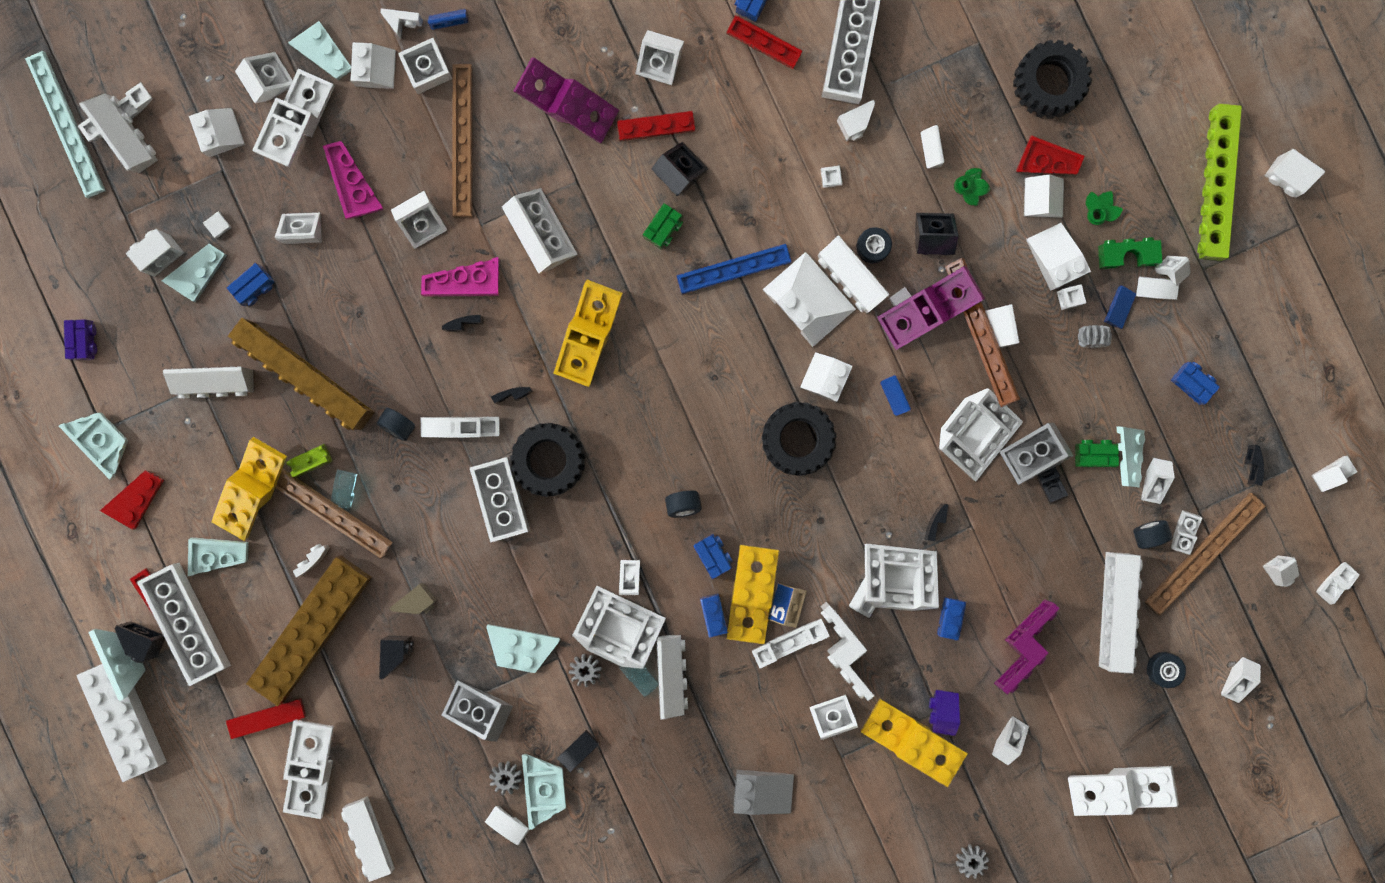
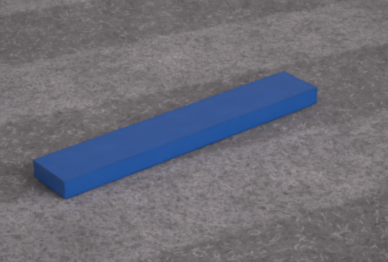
(733, 269)

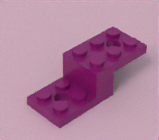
(566, 100)
(930, 307)
(1027, 647)

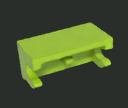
(309, 461)

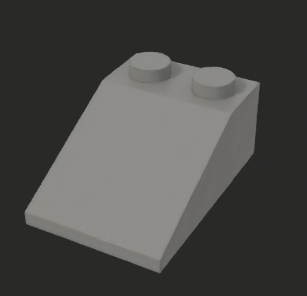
(1036, 453)
(477, 711)
(763, 792)

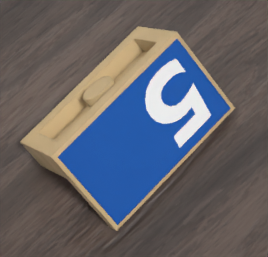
(787, 605)

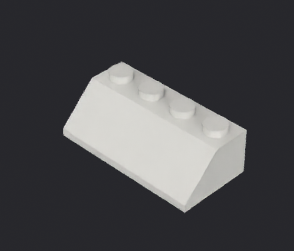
(119, 132)
(539, 230)
(852, 275)
(209, 381)
(671, 676)

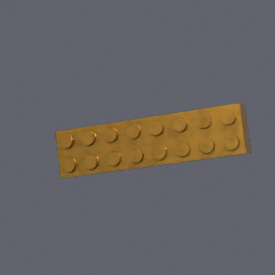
(301, 374)
(309, 630)

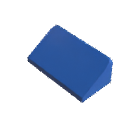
(448, 19)
(1120, 307)
(895, 395)

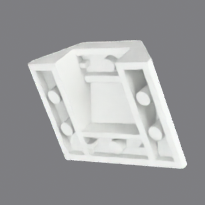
(809, 299)
(977, 432)
(901, 578)
(618, 629)

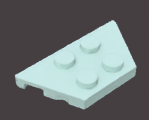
(98, 441)
(520, 648)
(119, 667)
(543, 789)

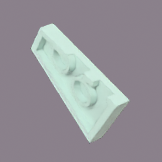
(195, 274)
(214, 554)

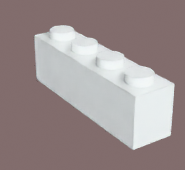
(368, 839)

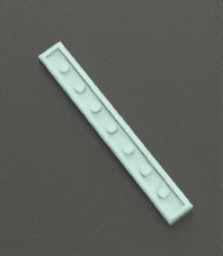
(65, 124)

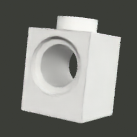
(1071, 297)

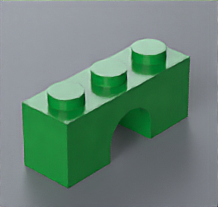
(1147, 252)

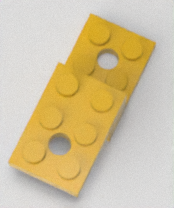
(588, 333)
(249, 488)
(752, 594)
(914, 742)

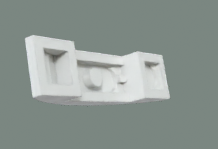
(133, 104)
(790, 642)

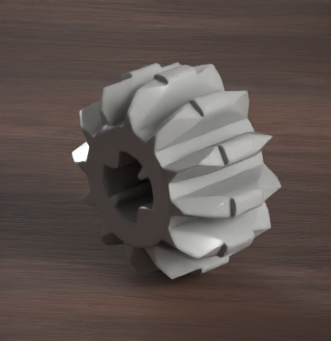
(1094, 336)
(581, 664)
(507, 770)
(965, 858)

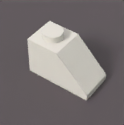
(855, 121)
(1157, 480)
(1282, 570)
(1241, 680)
(1011, 741)

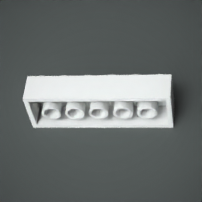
(850, 50)
(1120, 612)
(184, 623)
(122, 725)

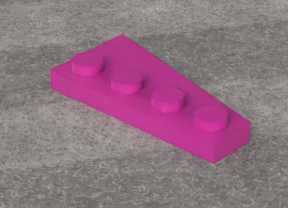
(353, 191)
(471, 280)

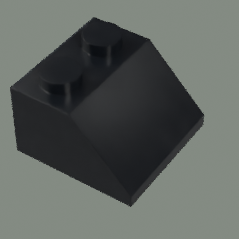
(679, 168)
(936, 233)
(139, 641)
(393, 653)

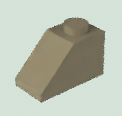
(416, 601)

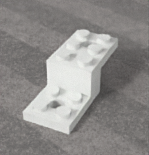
(293, 118)
(846, 651)
(308, 769)
(1123, 791)

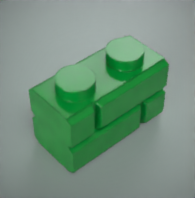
(663, 226)
(1096, 455)

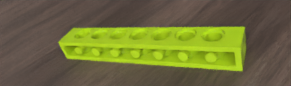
(1231, 117)

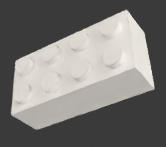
(499, 499)

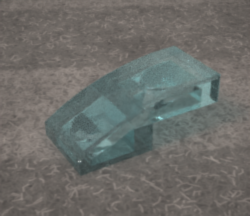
(343, 489)
(641, 679)

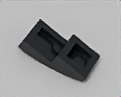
(457, 325)
(517, 393)
(1255, 458)
(1052, 486)
(939, 516)
(578, 751)

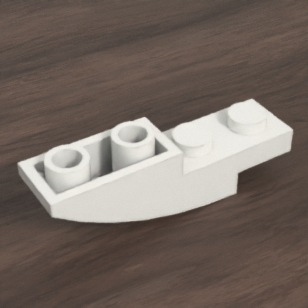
(459, 426)

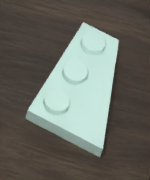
(321, 49)
(1132, 451)

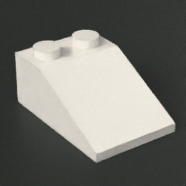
(1057, 256)

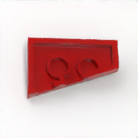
(1047, 157)
(134, 500)

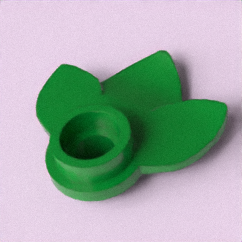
(974, 186)
(1103, 206)

